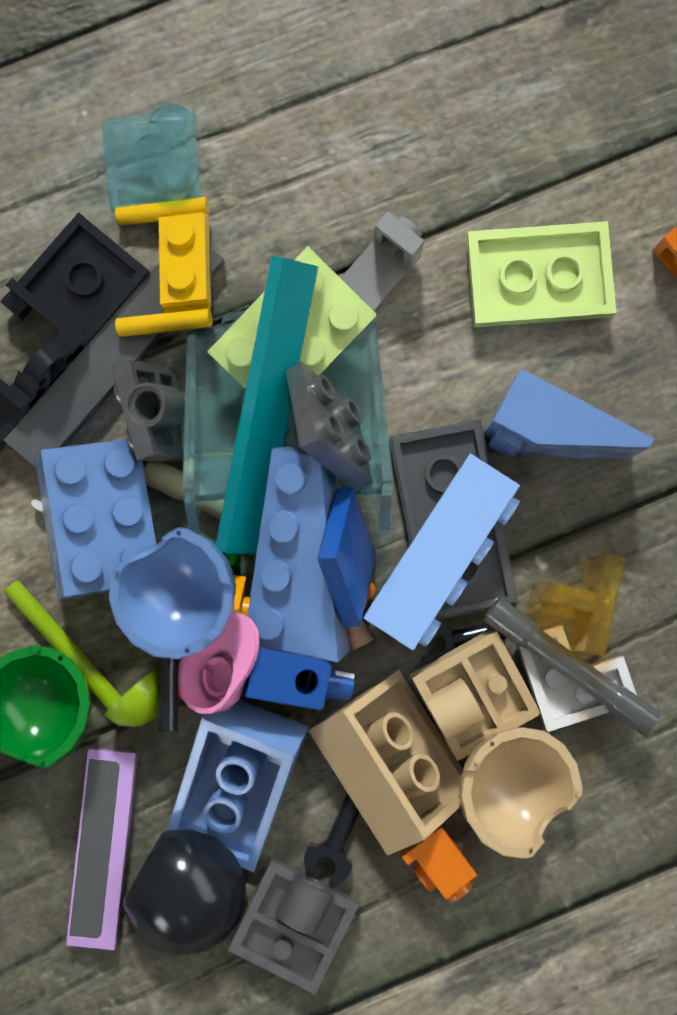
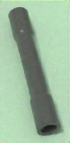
(616, 698)

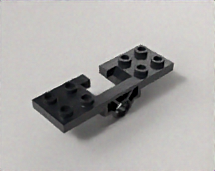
(77, 290)

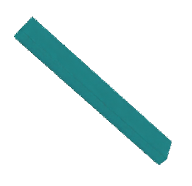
(266, 400)

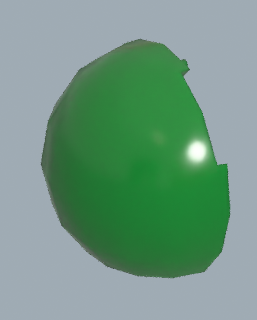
(42, 706)

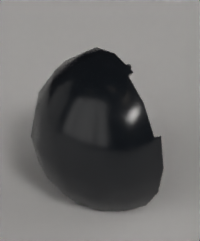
(186, 893)

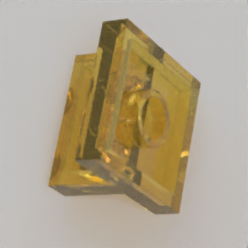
(588, 606)

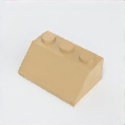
(392, 763)

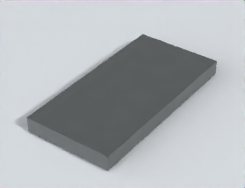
(423, 470)

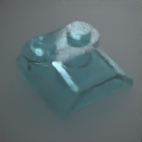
(152, 157)

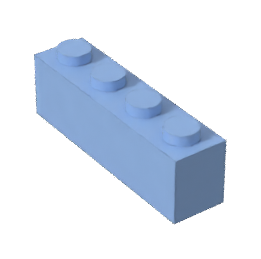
(441, 553)

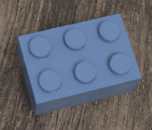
(92, 513)

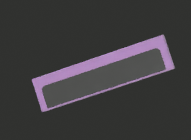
(102, 848)

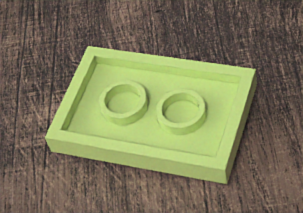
(541, 274)
(332, 325)

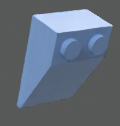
(551, 423)
(238, 777)

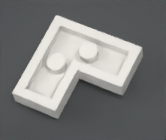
(558, 697)

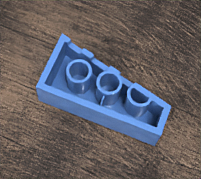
(288, 587)

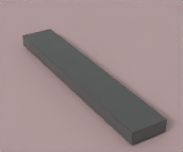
(90, 375)

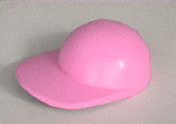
(218, 674)

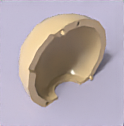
(516, 788)

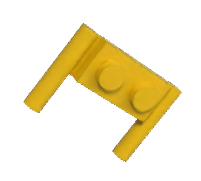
(182, 266)

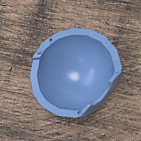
(174, 595)

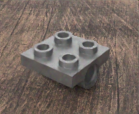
(151, 409)
(328, 426)
(293, 926)

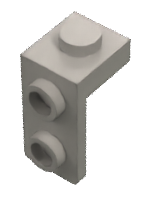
(385, 260)

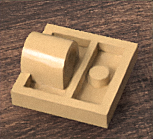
(475, 693)

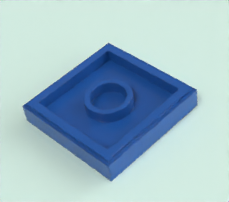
(347, 557)

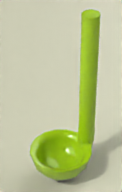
(133, 708)

